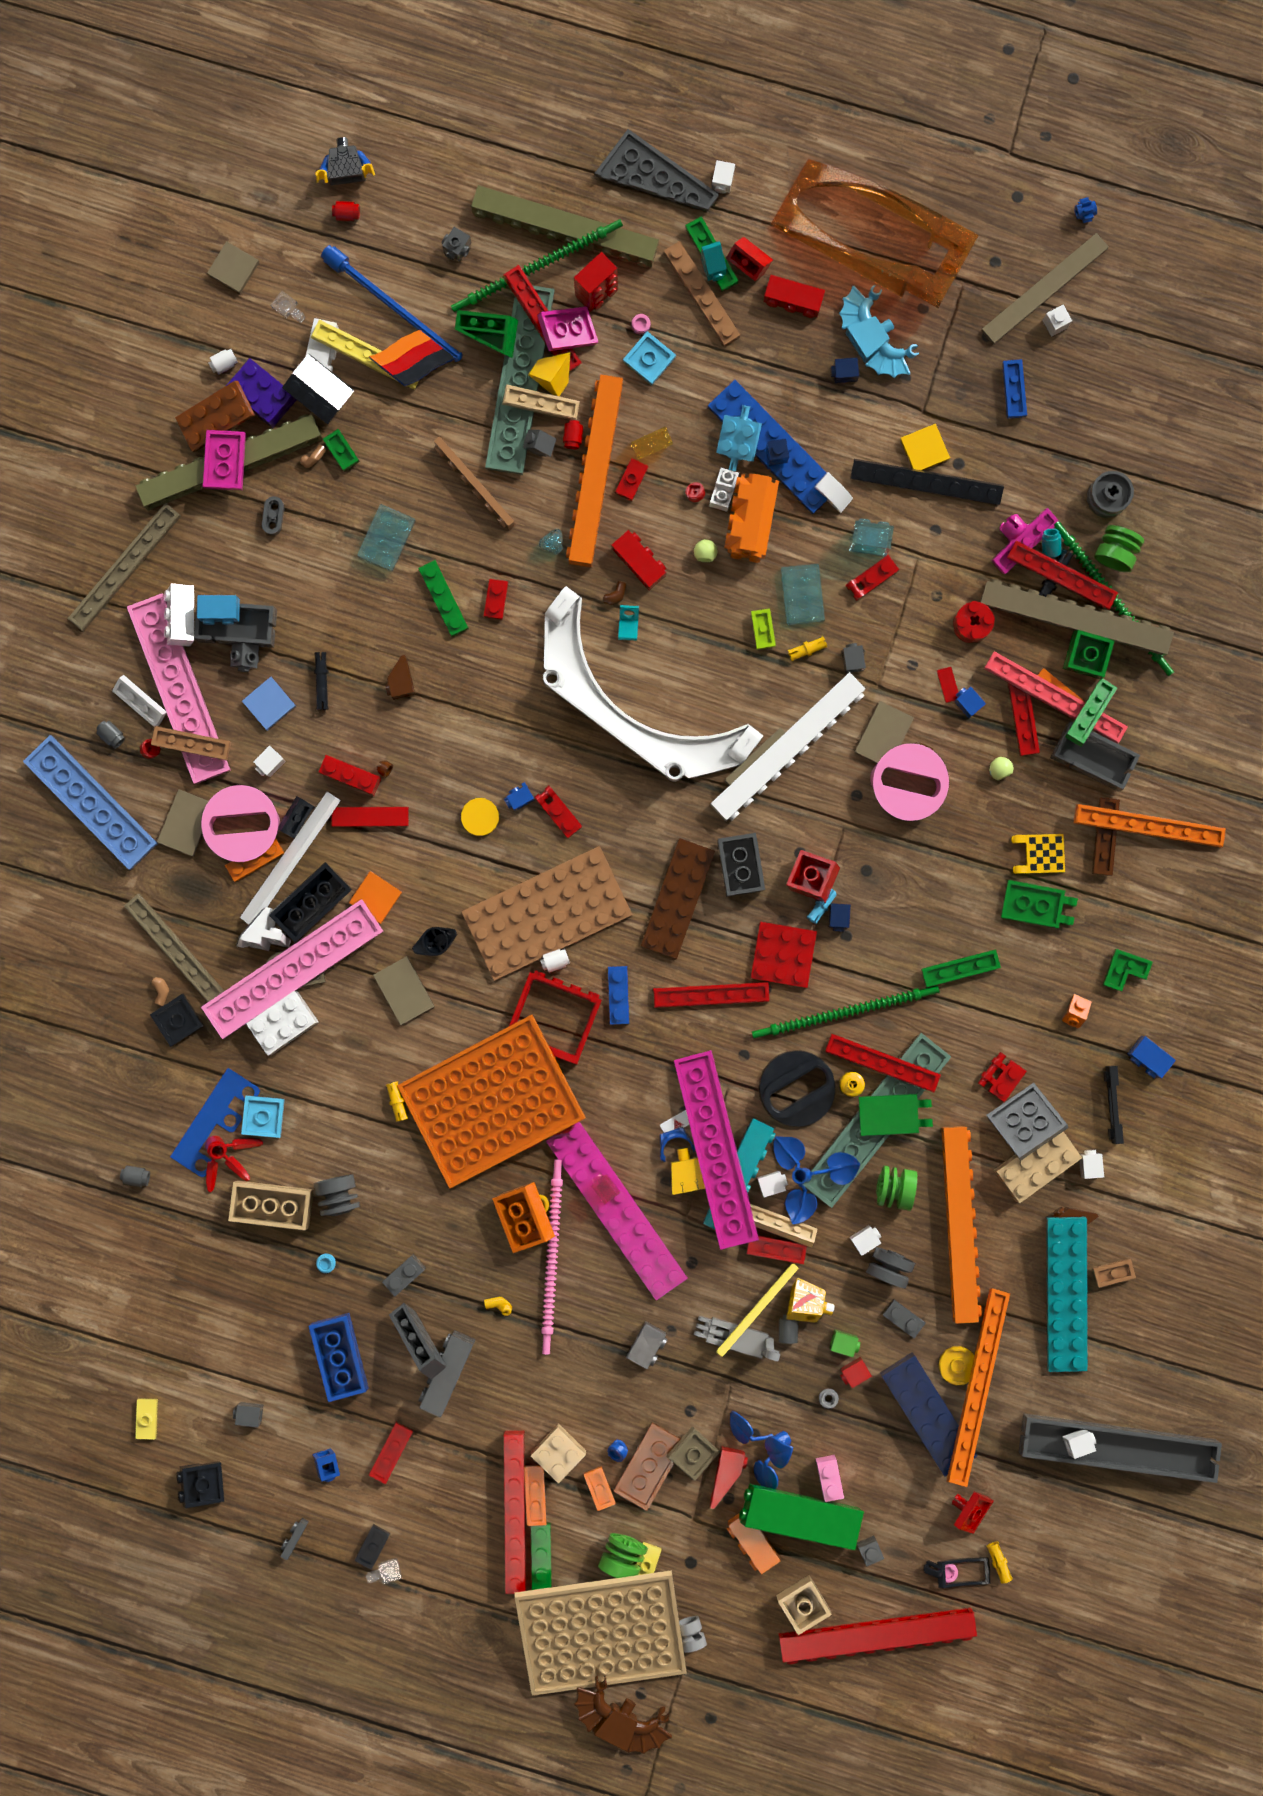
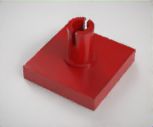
(972, 1511)

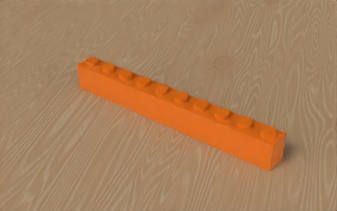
(595, 471)
(960, 1224)

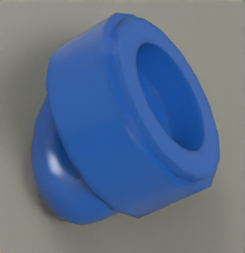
(617, 1450)

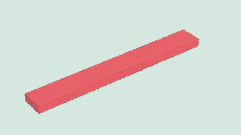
(1050, 694)

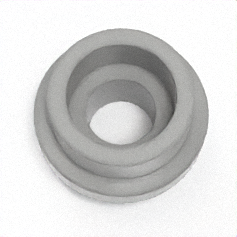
(830, 1404)

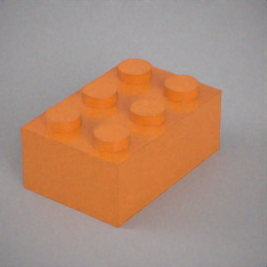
(523, 1217)

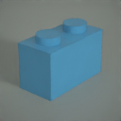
(218, 609)

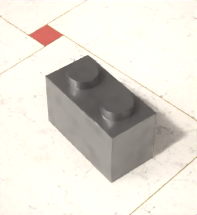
(646, 1345)

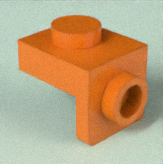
(1077, 1011)

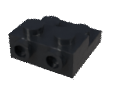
(200, 1484)

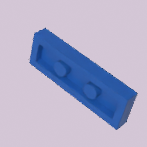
(1014, 389)
(618, 995)

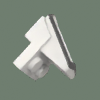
(261, 933)

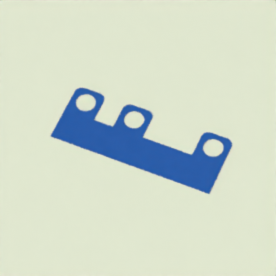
(211, 1113)

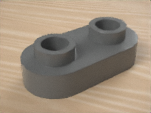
(273, 516)

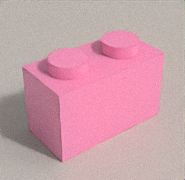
(829, 1478)

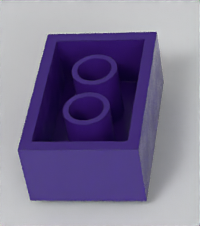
(263, 393)

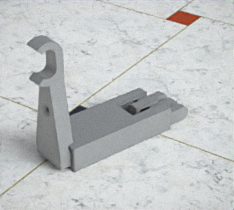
(750, 1342)

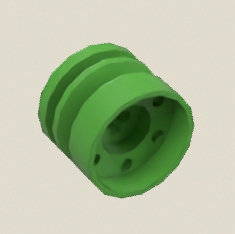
(1119, 548)
(896, 1188)
(623, 1555)

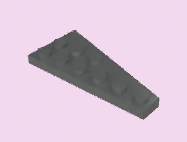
(648, 170)

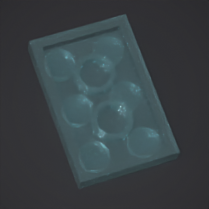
(386, 537)
(802, 594)

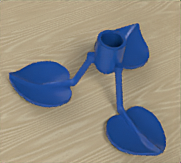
(799, 1203)
(776, 1447)

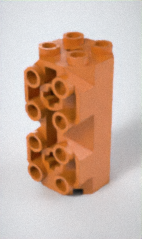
(751, 517)

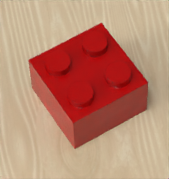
(813, 876)

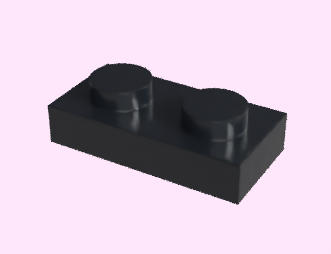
(295, 817)
(372, 1546)

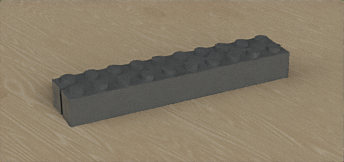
(1123, 1448)

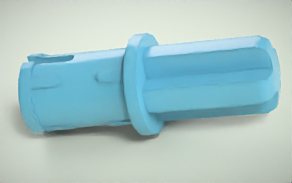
(820, 908)

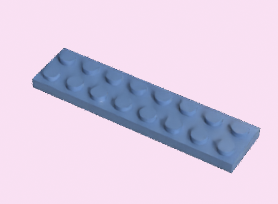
(90, 802)

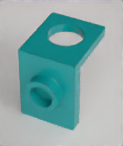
(628, 623)

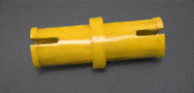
(807, 648)
(396, 1102)
(999, 1562)

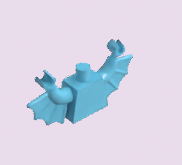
(871, 336)

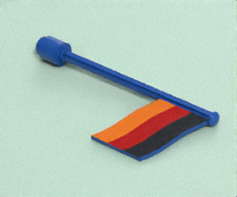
(411, 355)

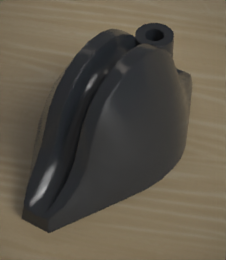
(435, 941)

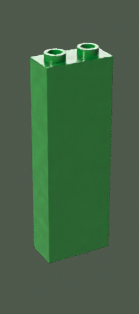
(801, 1516)

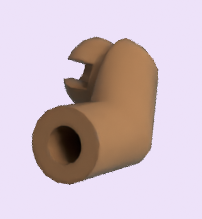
(314, 457)
(162, 990)

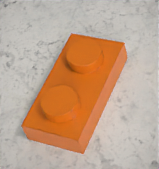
(599, 1488)

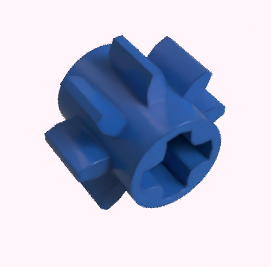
(1085, 210)

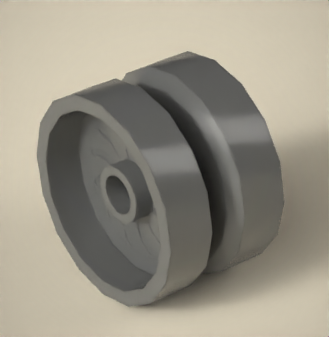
(1099, 494)
(889, 1270)

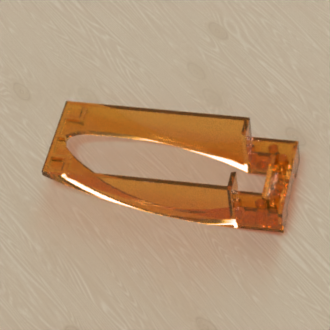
(888, 274)

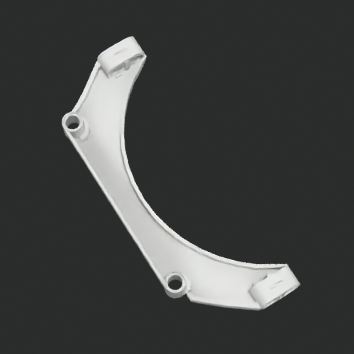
(662, 750)

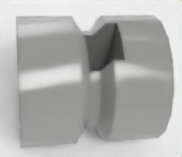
(691, 1636)

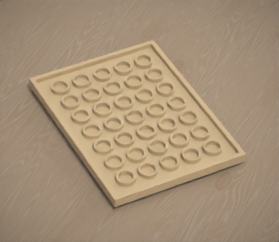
(602, 1629)

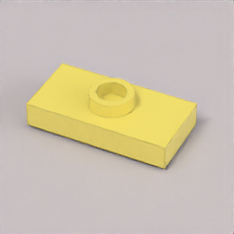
(146, 1418)
(651, 1558)

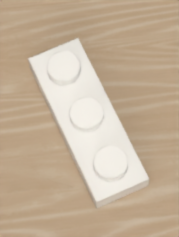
(139, 701)

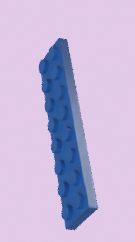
(800, 472)

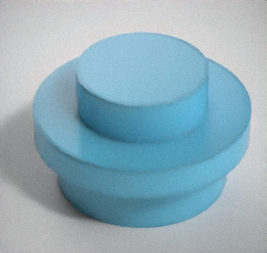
(325, 1263)

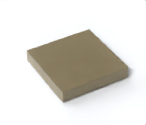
(233, 267)
(693, 1453)

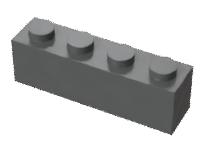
(417, 1341)

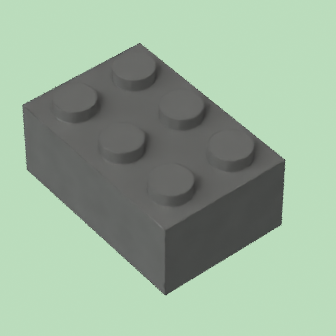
(741, 864)

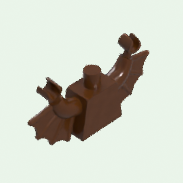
(618, 1723)

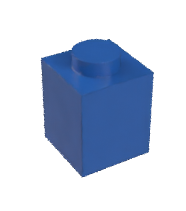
(969, 701)

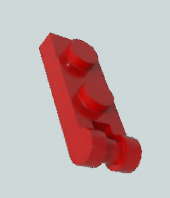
(873, 577)
(558, 812)

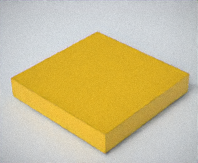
(925, 448)

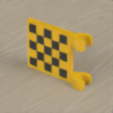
(1043, 853)

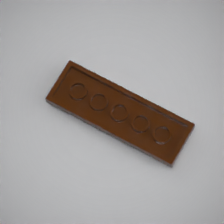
(678, 898)

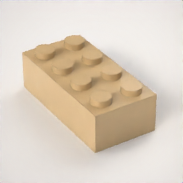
(1038, 1168)
(271, 1205)

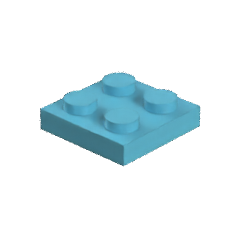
(649, 358)
(263, 1116)

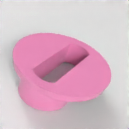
(917, 761)
(234, 802)

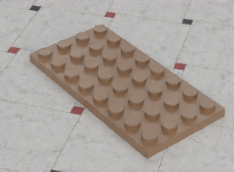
(546, 913)

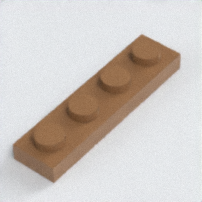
(191, 743)

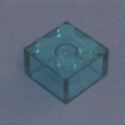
(871, 537)

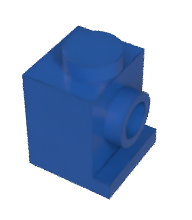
(519, 797)
(326, 1457)

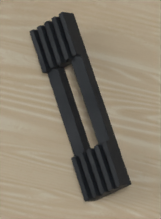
(1116, 1131)

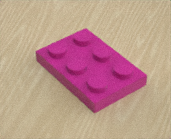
(567, 328)
(224, 460)

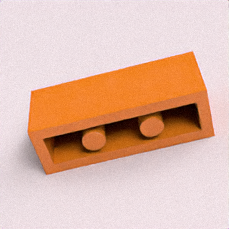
(754, 1544)

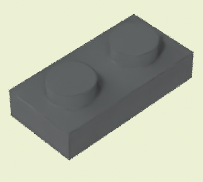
(903, 1318)
(289, 1545)

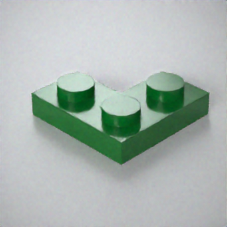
(1122, 965)

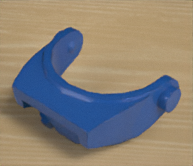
(676, 1133)

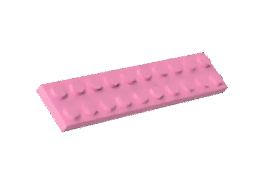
(176, 684)
(292, 969)

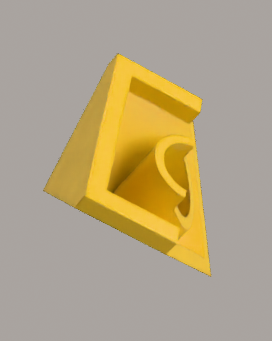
(552, 373)

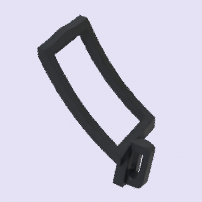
(940, 1574)

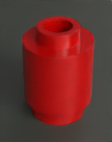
(346, 211)
(572, 434)

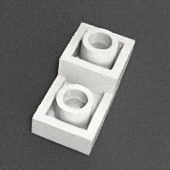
(723, 489)
(834, 492)

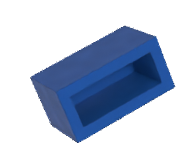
(1150, 1057)

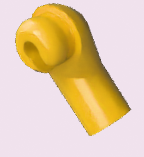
(500, 1303)

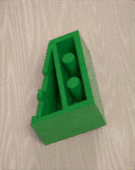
(489, 329)

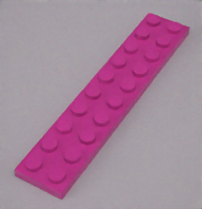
(716, 1150)
(620, 1215)

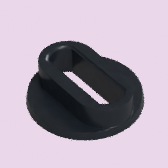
(786, 1069)

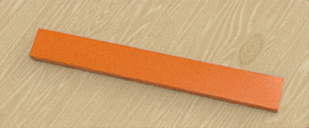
(1149, 825)

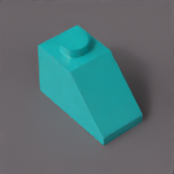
(713, 261)

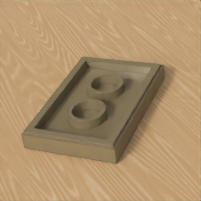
(884, 732)
(183, 824)
(404, 990)

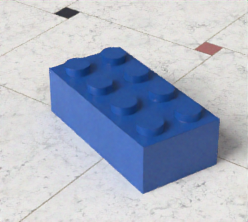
(338, 1357)

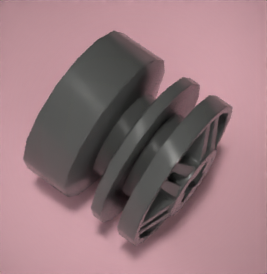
(336, 1195)

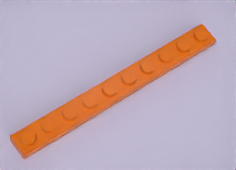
(978, 1387)

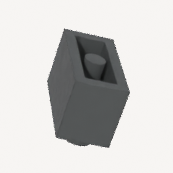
(404, 1275)

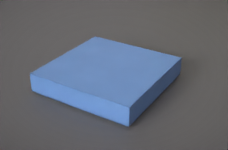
(269, 703)

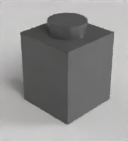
(539, 443)
(853, 658)
(248, 1414)
(870, 1550)

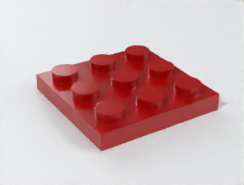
(783, 954)

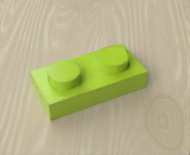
(763, 629)

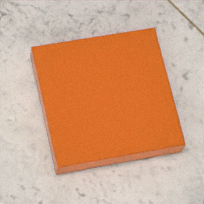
(377, 896)

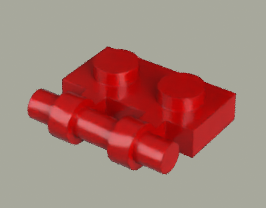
(1007, 1079)

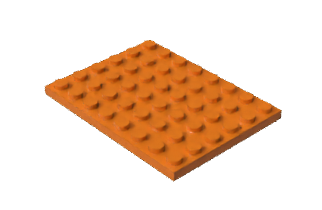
(491, 1101)

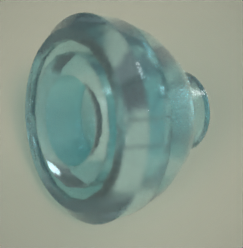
(552, 541)

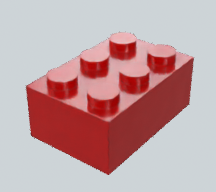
(596, 282)

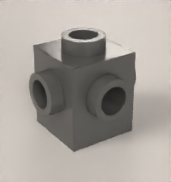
(456, 244)
(244, 656)

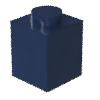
(845, 370)
(777, 452)
(839, 916)

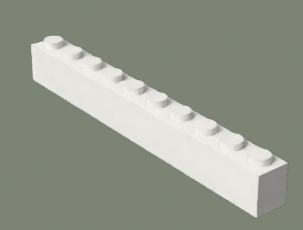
(787, 747)

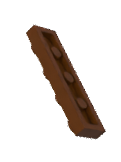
(1105, 842)

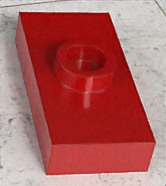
(631, 479)

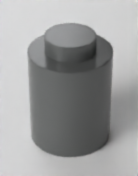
(788, 1330)

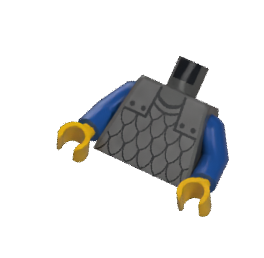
(344, 165)

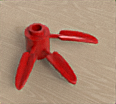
(220, 1152)

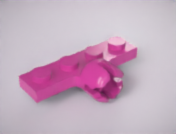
(1028, 534)

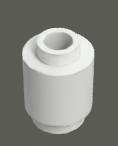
(222, 361)
(555, 960)

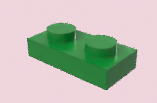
(341, 450)

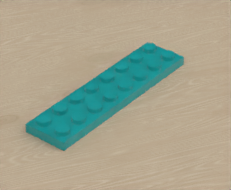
(1067, 1294)

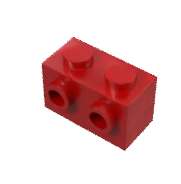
(749, 258)

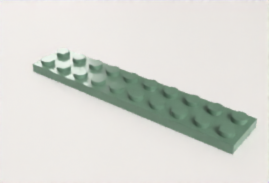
(513, 423)
(920, 1053)

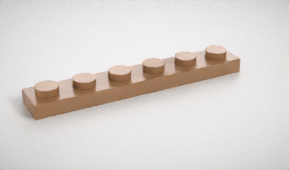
(701, 293)
(478, 489)

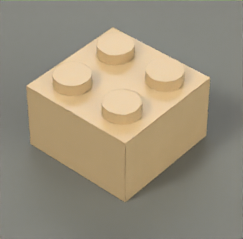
(558, 1453)
(803, 1605)

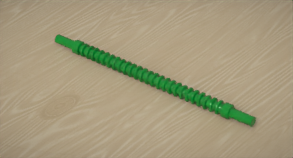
(601, 232)
(1070, 541)
(916, 994)

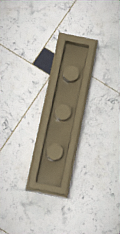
(754, 756)

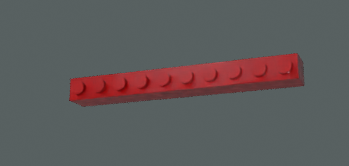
(877, 1635)

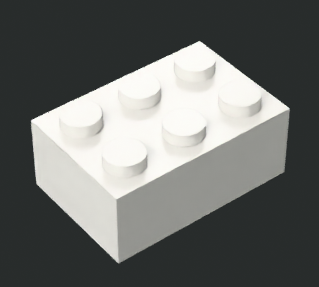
(282, 1023)

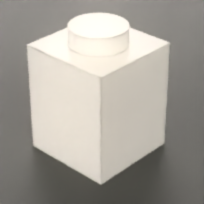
(723, 176)
(1057, 320)
(269, 762)
(1091, 1165)
(772, 1183)
(866, 1239)
(1079, 1443)

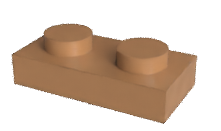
(1114, 1272)

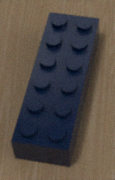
(923, 1408)

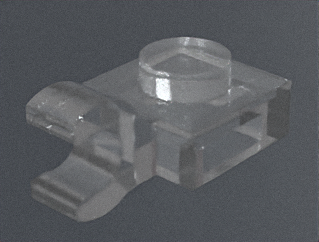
(286, 306)
(387, 1571)

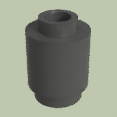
(110, 734)
(135, 1176)

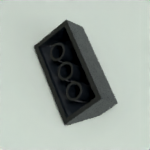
(310, 901)

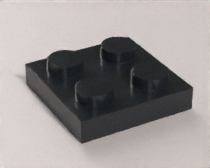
(177, 1020)

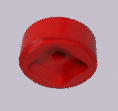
(695, 492)
(149, 751)

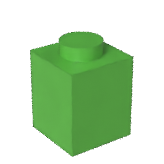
(844, 1343)

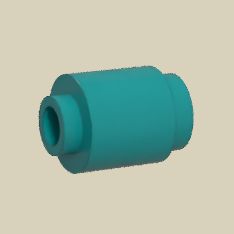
(1051, 543)

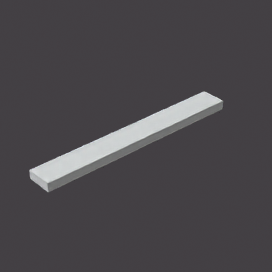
(291, 857)

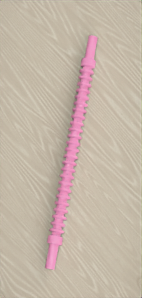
(547, 1330)

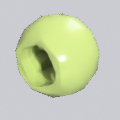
(705, 551)
(1001, 768)

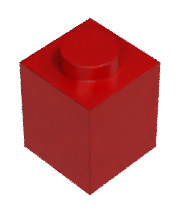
(855, 1372)

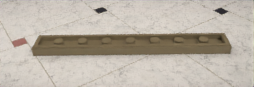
(1045, 288)
(124, 567)
(173, 948)

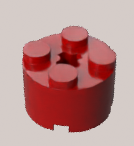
(977, 632)

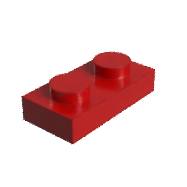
(496, 599)

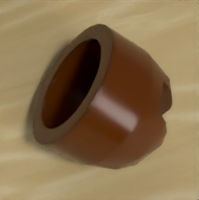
(385, 768)

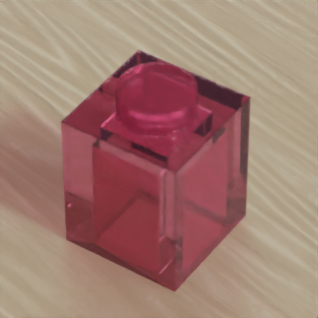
(605, 1187)

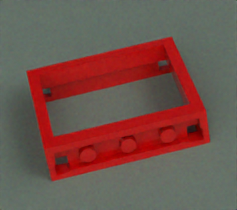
(574, 990)

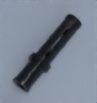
(1049, 586)
(321, 680)

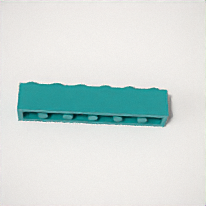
(749, 1153)

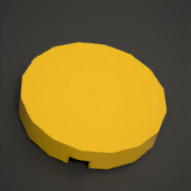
(480, 817)
(956, 1365)

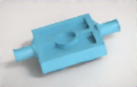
(739, 438)

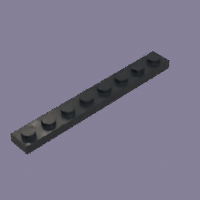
(927, 481)

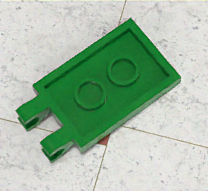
(1036, 904)
(892, 1114)

